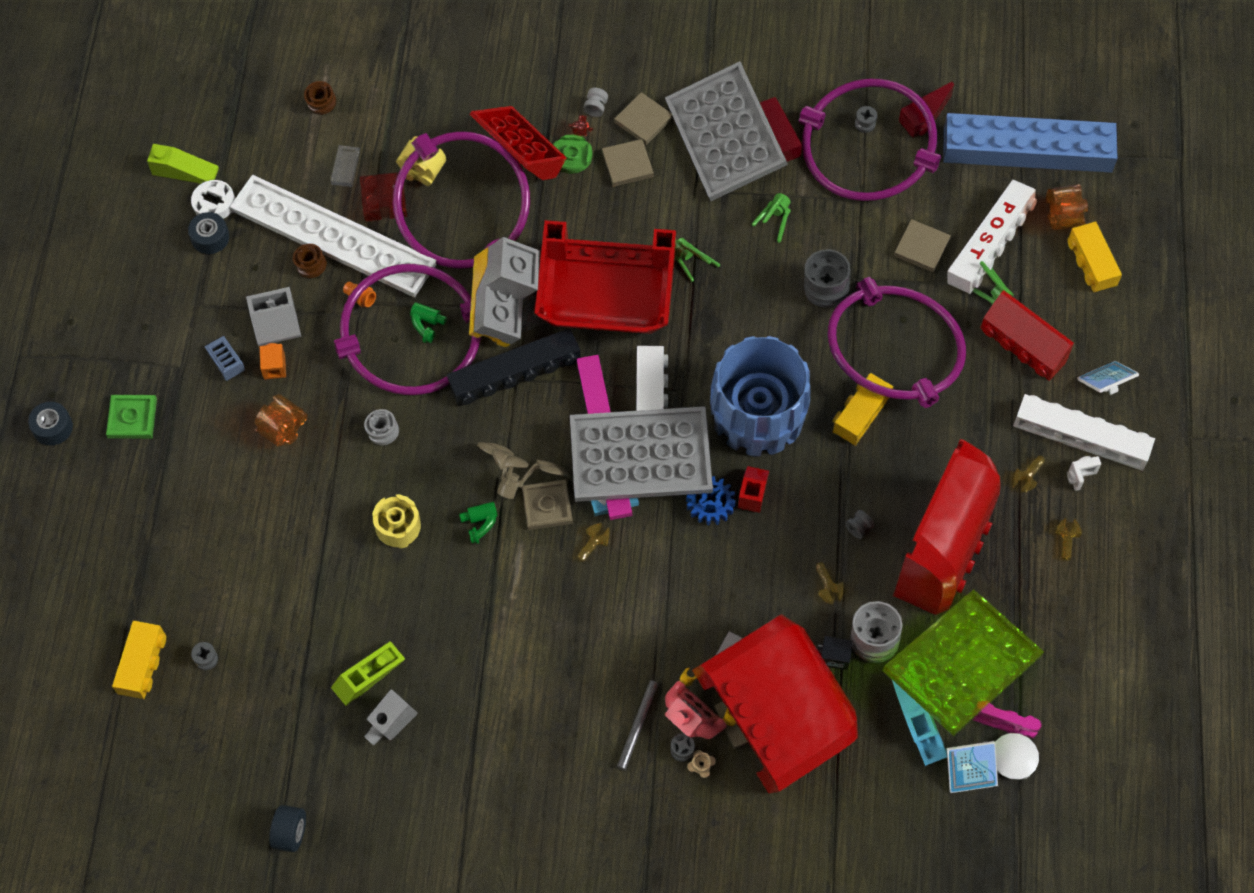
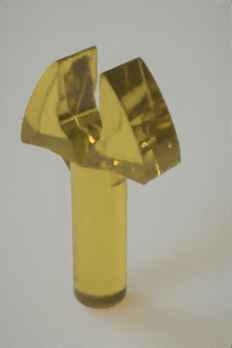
(1028, 474)
(1068, 537)
(594, 541)
(826, 579)

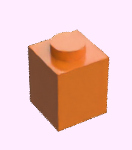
(272, 361)

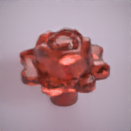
(580, 127)

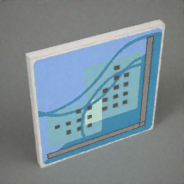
(1108, 377)
(972, 767)

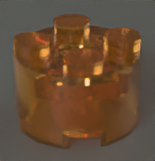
(1066, 207)
(280, 421)

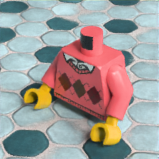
(691, 713)

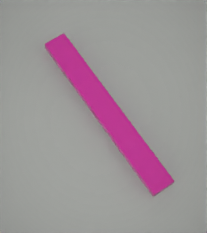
(597, 402)

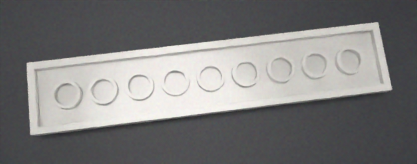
(334, 234)

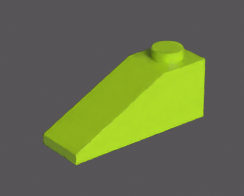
(179, 165)
(367, 673)

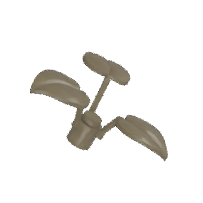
(505, 458)

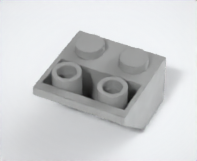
(273, 316)

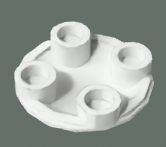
(1016, 756)

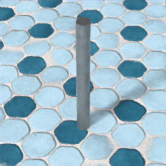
(637, 725)

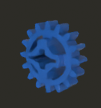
(712, 510)

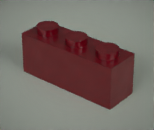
(782, 129)

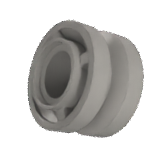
(378, 419)

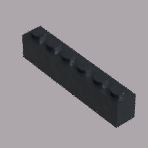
(513, 367)

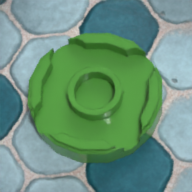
(576, 151)

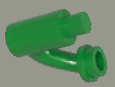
(429, 315)
(479, 513)

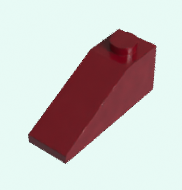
(913, 119)

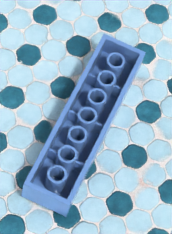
(1030, 142)

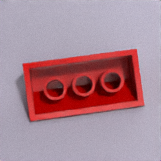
(1026, 336)

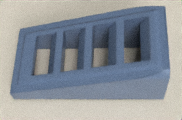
(231, 370)

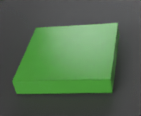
(131, 416)

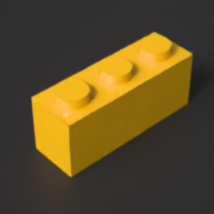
(1094, 257)
(859, 411)
(139, 660)

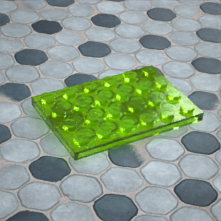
(963, 662)

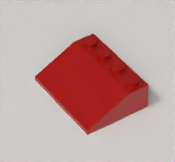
(521, 140)

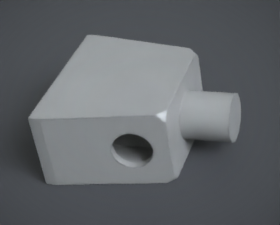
(392, 711)

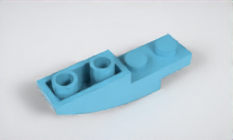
(922, 728)

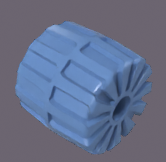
(760, 395)

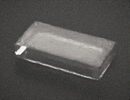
(345, 166)

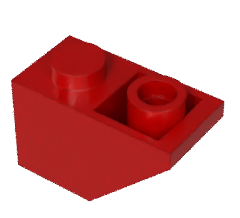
(753, 489)

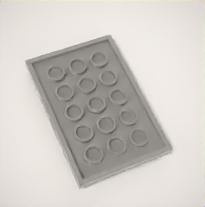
(725, 131)
(640, 454)

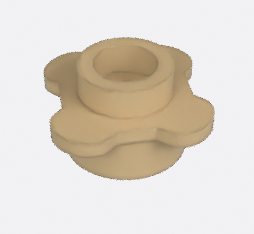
(699, 756)

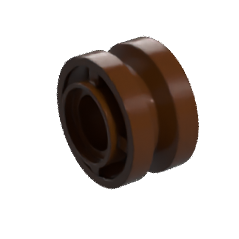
(322, 105)
(309, 260)

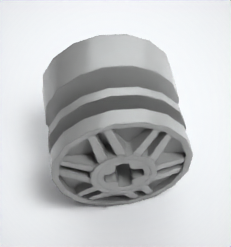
(879, 620)

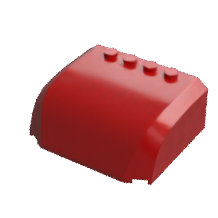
(605, 282)
(950, 531)
(782, 700)

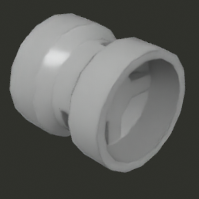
(595, 104)

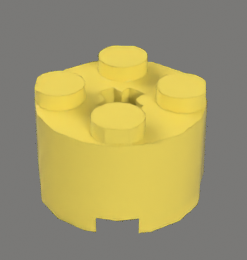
(422, 171)
(396, 521)

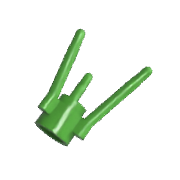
(777, 206)
(685, 251)
(997, 289)

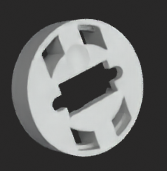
(218, 189)

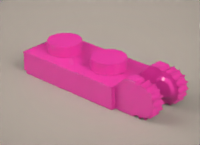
(1009, 721)

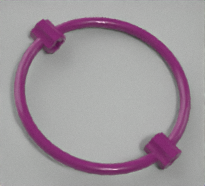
(426, 150)
(924, 160)
(349, 347)
(923, 389)

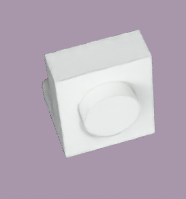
(1083, 467)

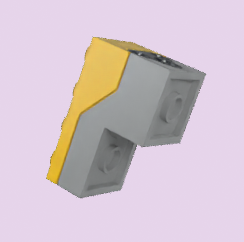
(500, 282)

